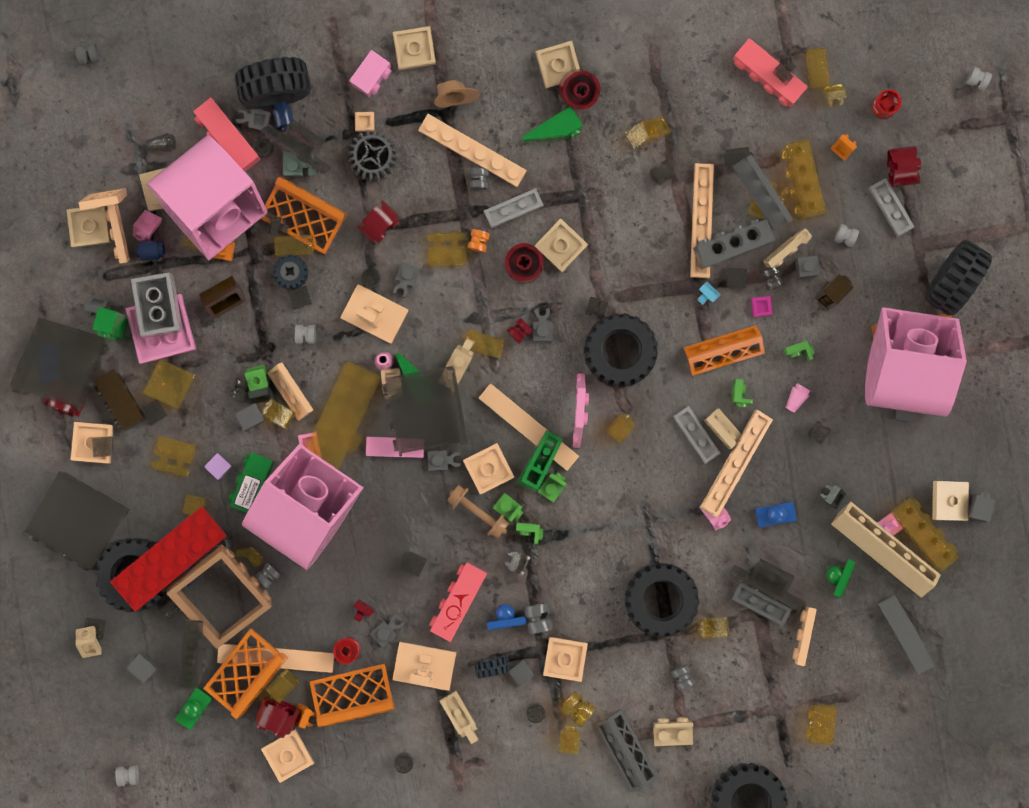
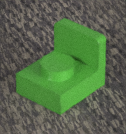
(795, 350)
(256, 377)
(738, 391)
(552, 486)
(509, 508)
(527, 528)

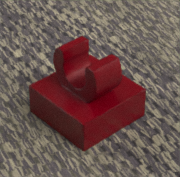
(363, 609)

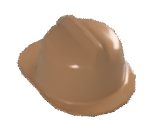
(454, 93)

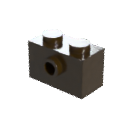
(222, 297)

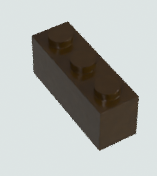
(834, 291)
(119, 400)

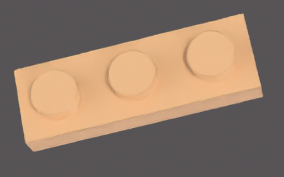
(290, 391)
(804, 636)

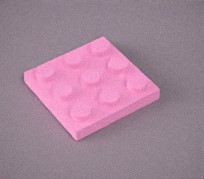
(165, 345)

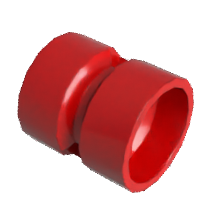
(886, 104)
(346, 650)

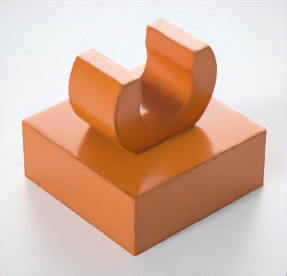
(844, 147)
(226, 253)
(303, 717)

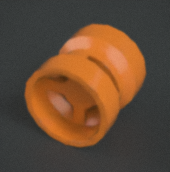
(478, 241)

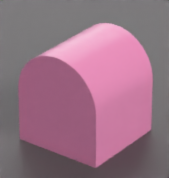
(208, 196)
(915, 362)
(301, 506)

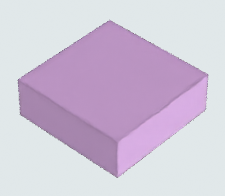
(218, 466)

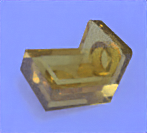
(278, 414)
(714, 627)
(569, 740)

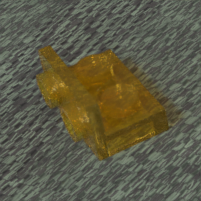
(822, 724)

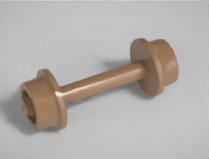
(457, 497)

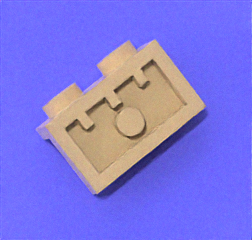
(723, 428)
(673, 732)

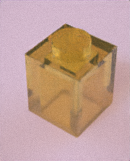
(621, 427)
(282, 685)

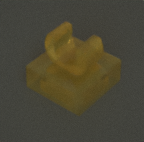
(835, 92)
(193, 503)

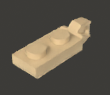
(787, 248)
(461, 358)
(460, 716)

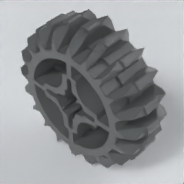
(388, 146)

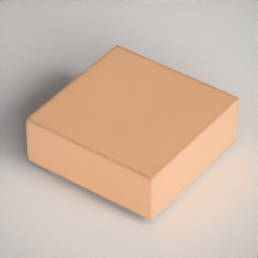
(364, 121)

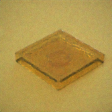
(169, 384)

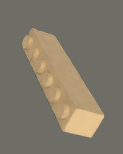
(886, 549)

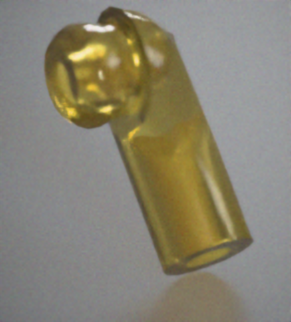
(251, 553)

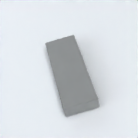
(891, 207)
(513, 208)
(696, 434)

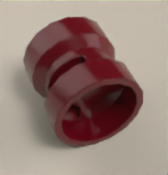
(516, 334)

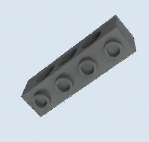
(762, 236)

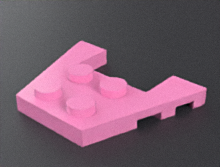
(581, 417)

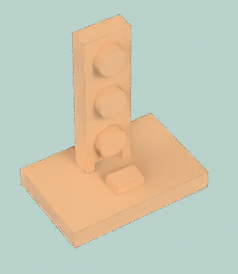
(111, 200)
(374, 314)
(424, 666)

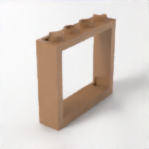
(239, 569)

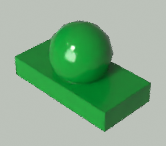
(837, 575)
(193, 708)

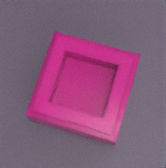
(761, 306)

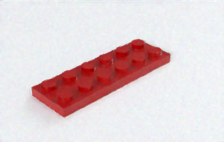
(168, 559)

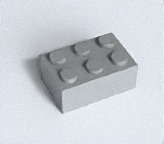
(156, 305)

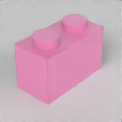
(370, 74)

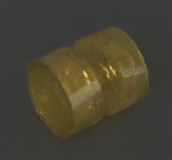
(577, 708)

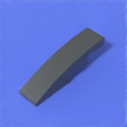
(906, 635)

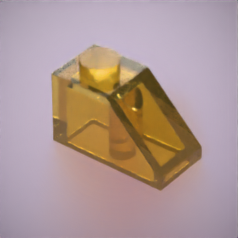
(648, 132)

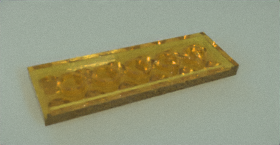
(343, 414)

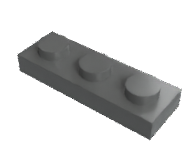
(761, 604)

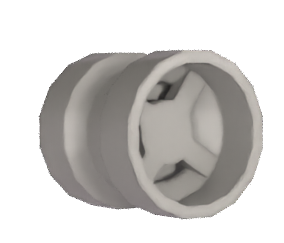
(979, 78)
(846, 235)
(305, 334)
(126, 775)

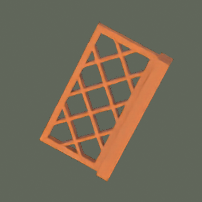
(310, 200)
(258, 684)
(356, 712)

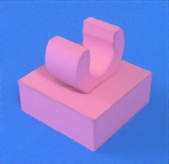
(890, 524)

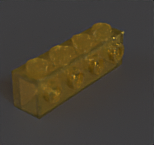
(804, 179)
(924, 534)

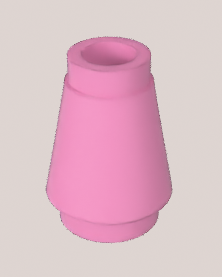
(388, 364)
(797, 397)

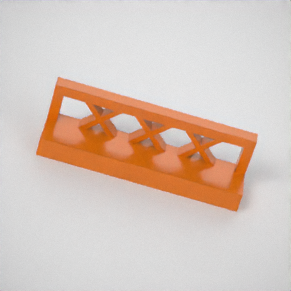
(724, 346)

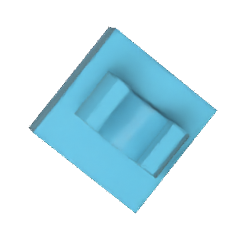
(708, 293)

